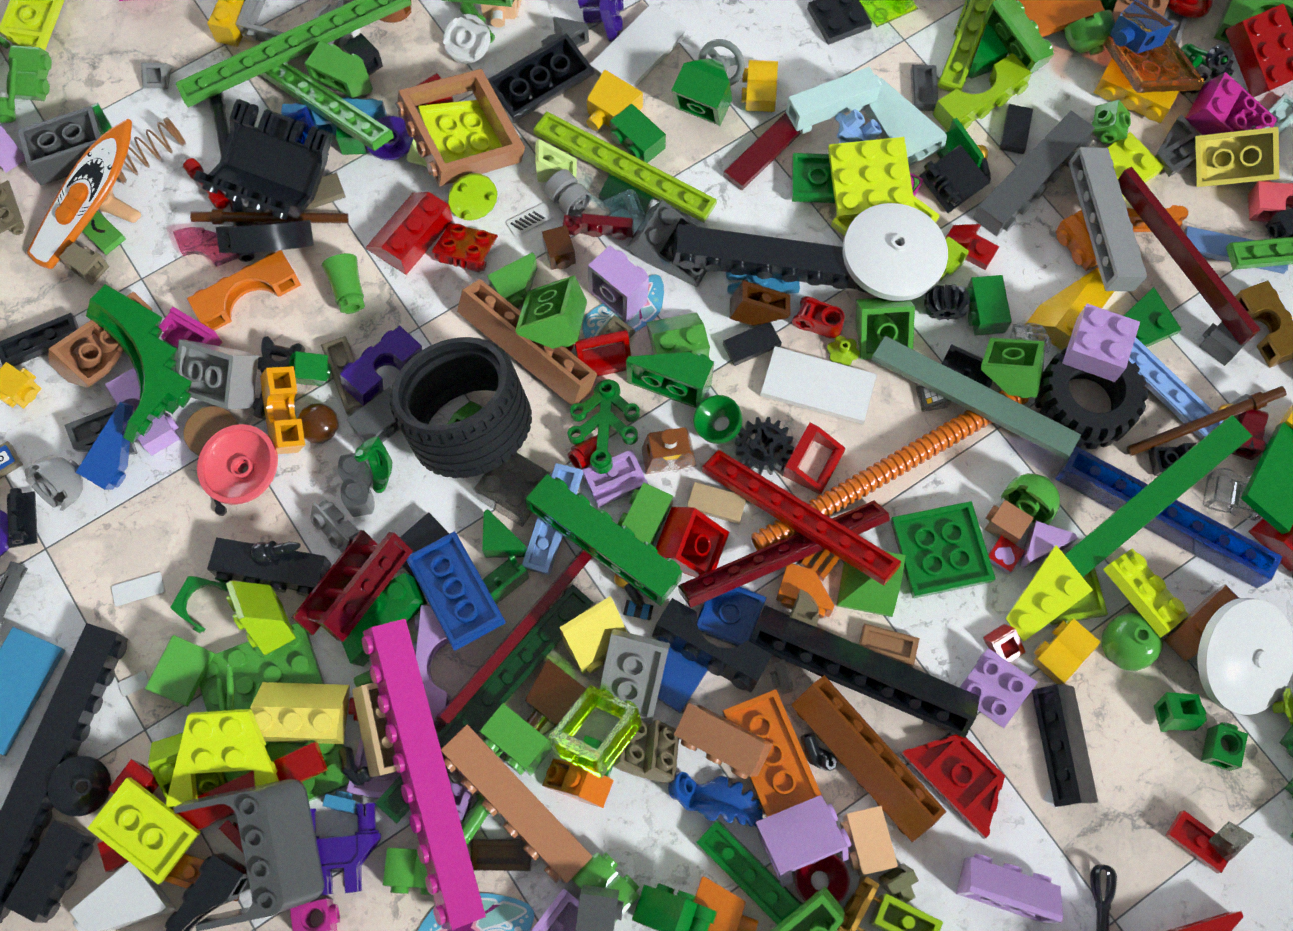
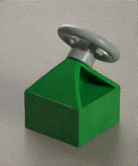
(704, 84)

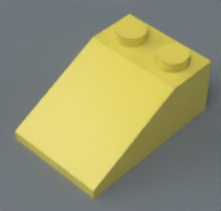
(1237, 157)
(590, 633)

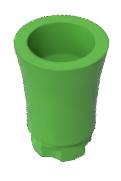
(345, 282)

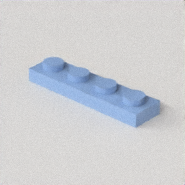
(545, 539)

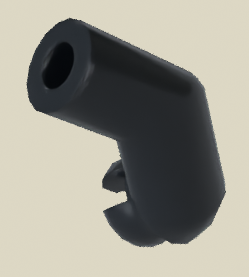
(816, 755)
(350, 770)

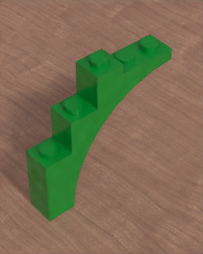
(152, 358)

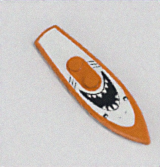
(81, 195)

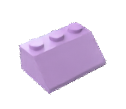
(1010, 889)

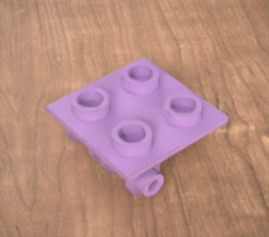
(999, 685)

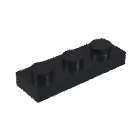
(36, 340)

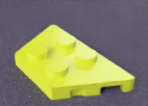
(30, 22)

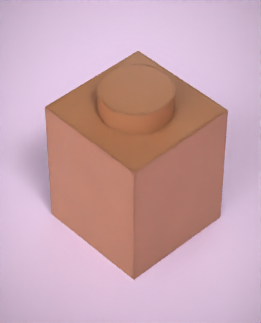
(1007, 521)

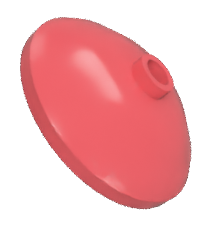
(226, 456)

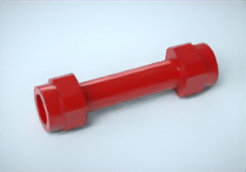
(219, 199)

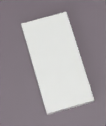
(641, 46)
(818, 385)

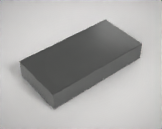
(924, 87)

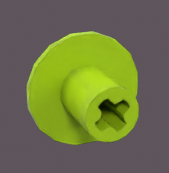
(472, 196)

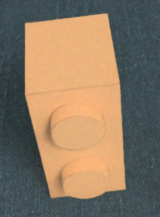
(869, 841)

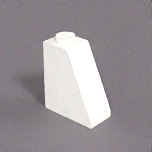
(121, 902)

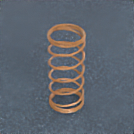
(171, 128)

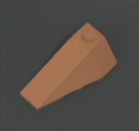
(87, 352)

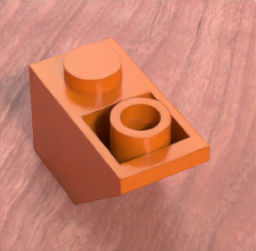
(798, 578)
(577, 783)

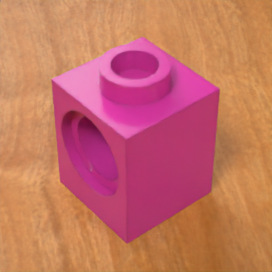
(301, 916)

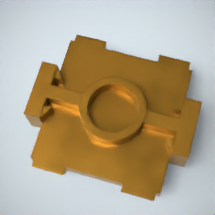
(858, 904)

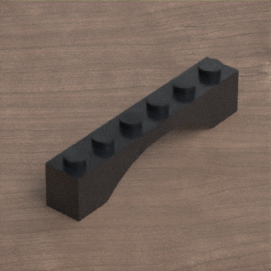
(218, 884)

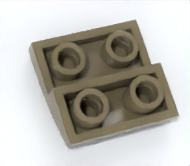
(651, 753)

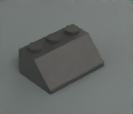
(58, 143)

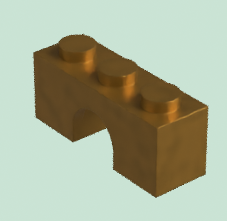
(1265, 306)

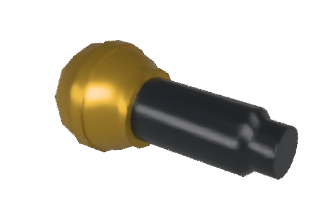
(984, 164)
(633, 593)

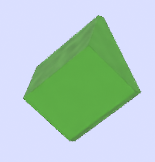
(179, 671)

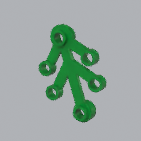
(604, 420)

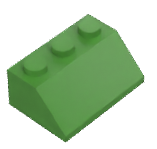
(1019, 33)
(553, 313)

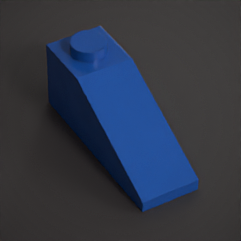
(110, 452)

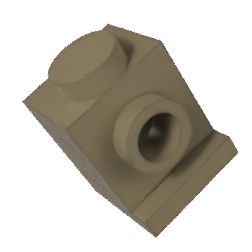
(84, 262)

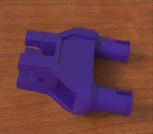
(348, 851)

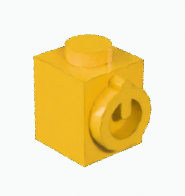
(17, 386)

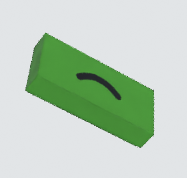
(103, 233)

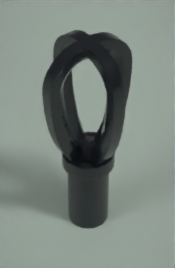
(1103, 907)

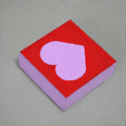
(1005, 555)

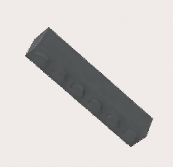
(1033, 174)

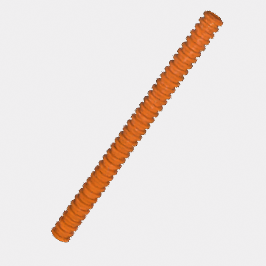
(882, 472)

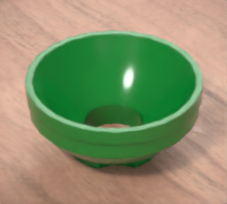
(710, 411)

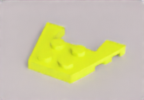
(219, 744)

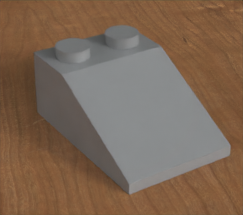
(218, 374)

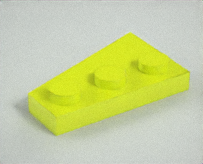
(1048, 595)

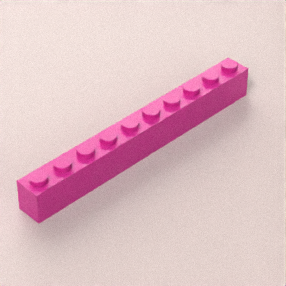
(423, 775)

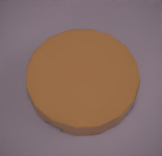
(204, 425)

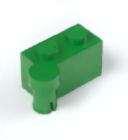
(664, 911)

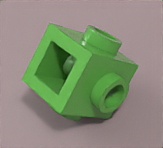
(1111, 121)

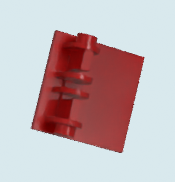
(464, 246)

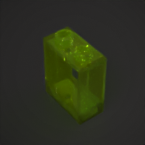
(583, 755)

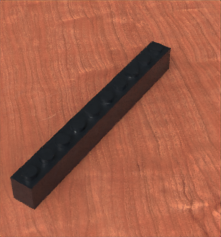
(57, 739)

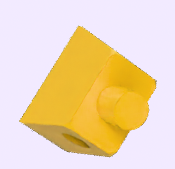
(610, 98)

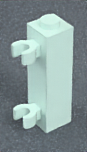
(833, 97)

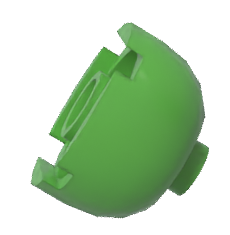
(1090, 33)
(1035, 496)
(1131, 642)

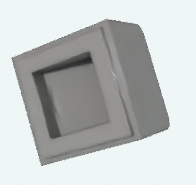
(155, 75)

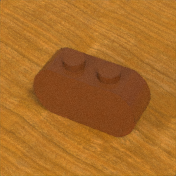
(1187, 634)

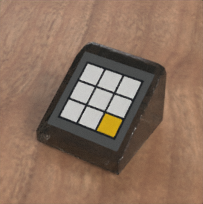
(930, 400)

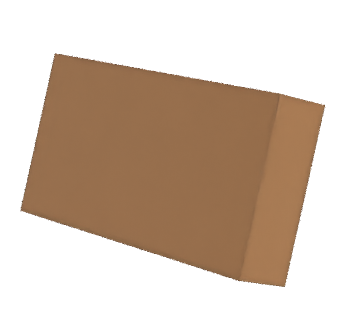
(890, 643)

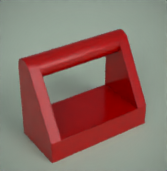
(608, 358)
(792, 470)

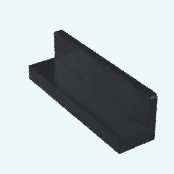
(1064, 745)

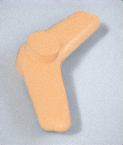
(120, 209)

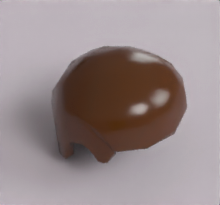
(318, 423)

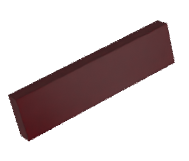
(762, 152)

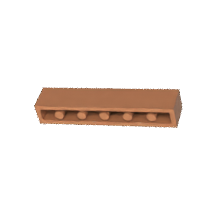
(498, 321)
(516, 805)

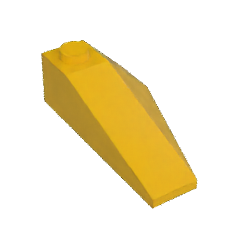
(1061, 310)

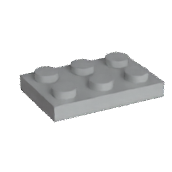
(635, 670)

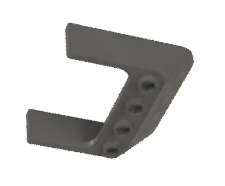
(276, 847)

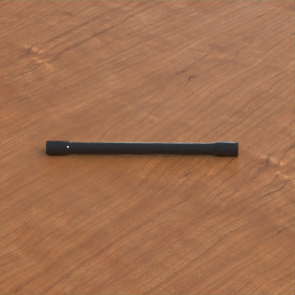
(218, 108)

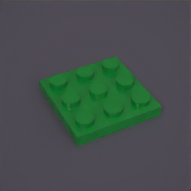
(942, 549)

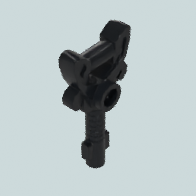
(268, 349)

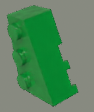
(397, 601)

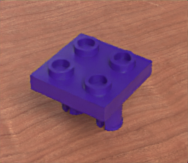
(606, 12)

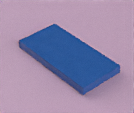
(455, 590)

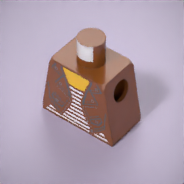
(668, 451)

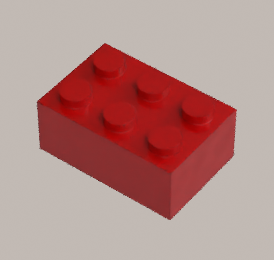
(1264, 49)

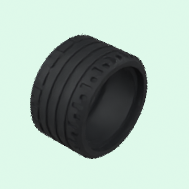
(444, 374)

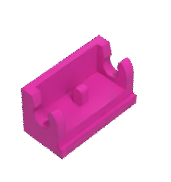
(186, 328)

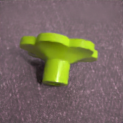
(843, 350)
(1286, 705)

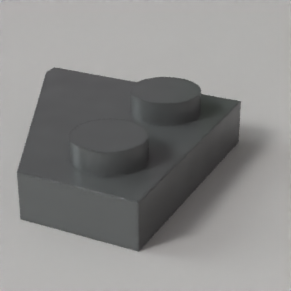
(87, 429)

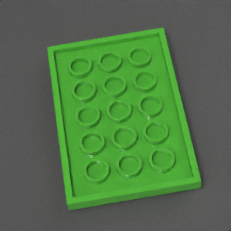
(287, 664)

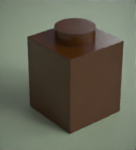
(559, 247)

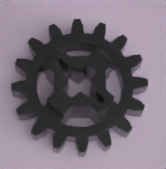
(772, 437)

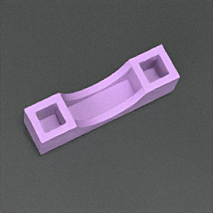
(429, 642)

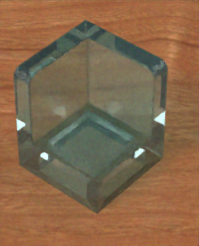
(625, 205)

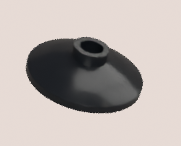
(63, 782)

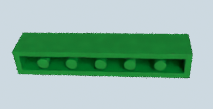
(604, 539)

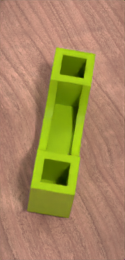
(1006, 80)

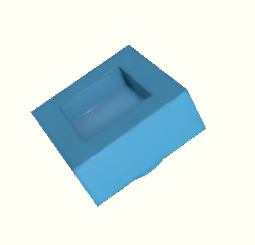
(341, 802)

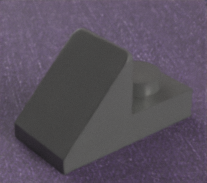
(576, 30)

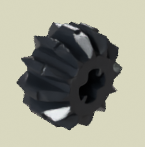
(947, 302)

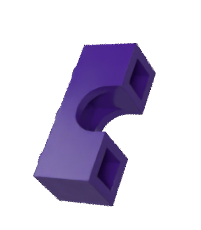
(393, 350)

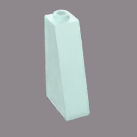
(903, 119)

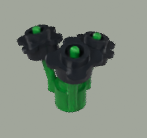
(1216, 59)

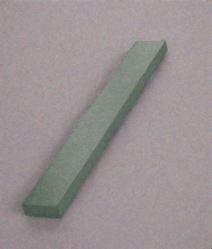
(976, 397)

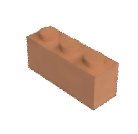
(722, 740)

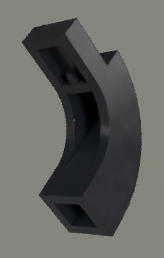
(264, 237)

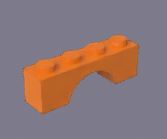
(215, 304)

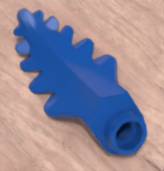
(716, 799)

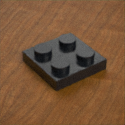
(839, 18)

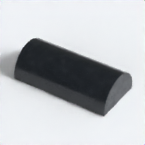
(540, 77)

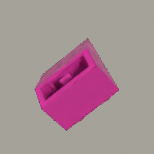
(1227, 107)

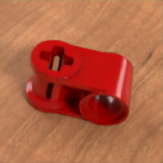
(817, 316)

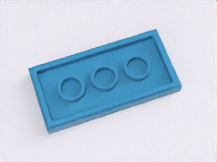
(24, 673)

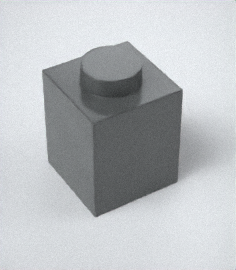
(1220, 343)

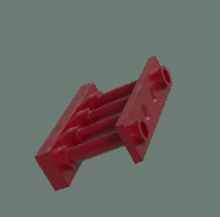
(352, 585)

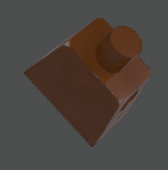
(552, 696)

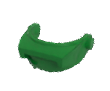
(380, 468)
(189, 587)

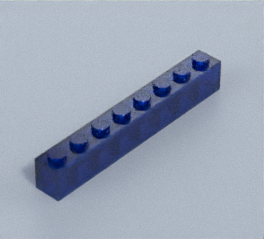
(1176, 523)

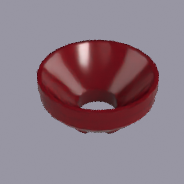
(834, 869)

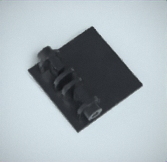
(954, 178)

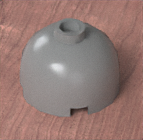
(56, 480)

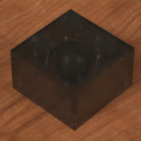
(508, 487)

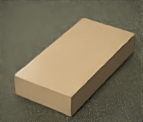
(717, 502)

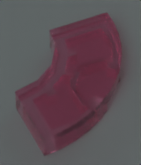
(202, 242)

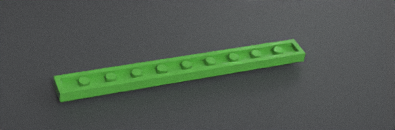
(284, 48)

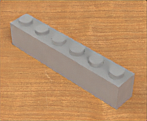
(1107, 219)

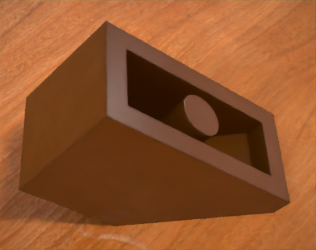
(758, 304)

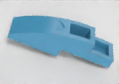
(371, 107)

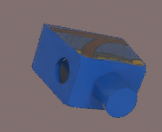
(1140, 28)

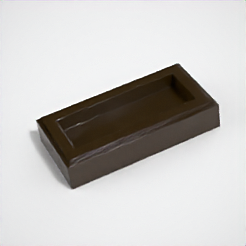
(499, 855)

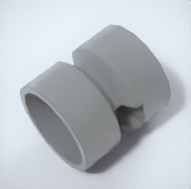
(566, 190)

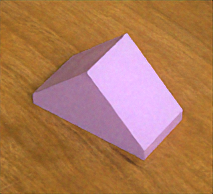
(1041, 540)

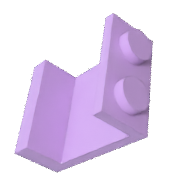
(802, 837)

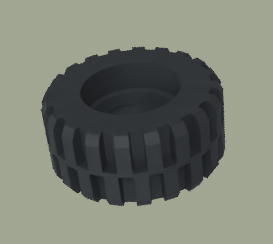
(1095, 428)

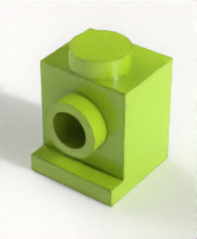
(956, 257)

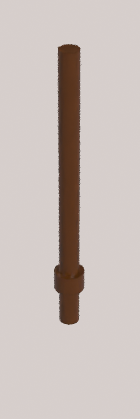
(218, 217)
(1254, 401)

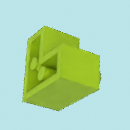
(899, 916)

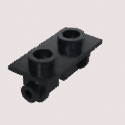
(21, 518)

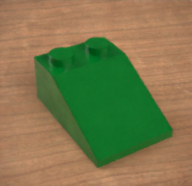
(673, 375)

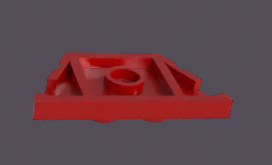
(960, 777)

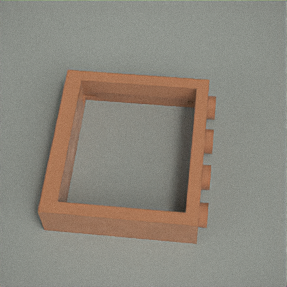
(477, 82)

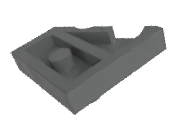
(1178, 147)

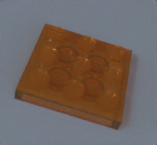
(1156, 69)

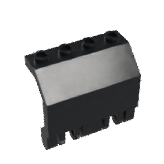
(269, 162)

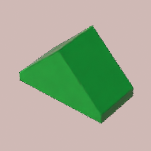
(988, 53)
(499, 540)

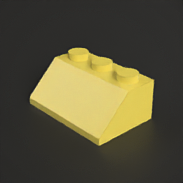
(302, 712)

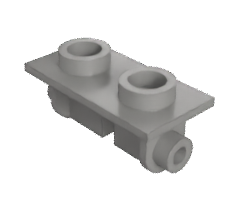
(326, 517)

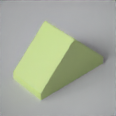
(551, 160)

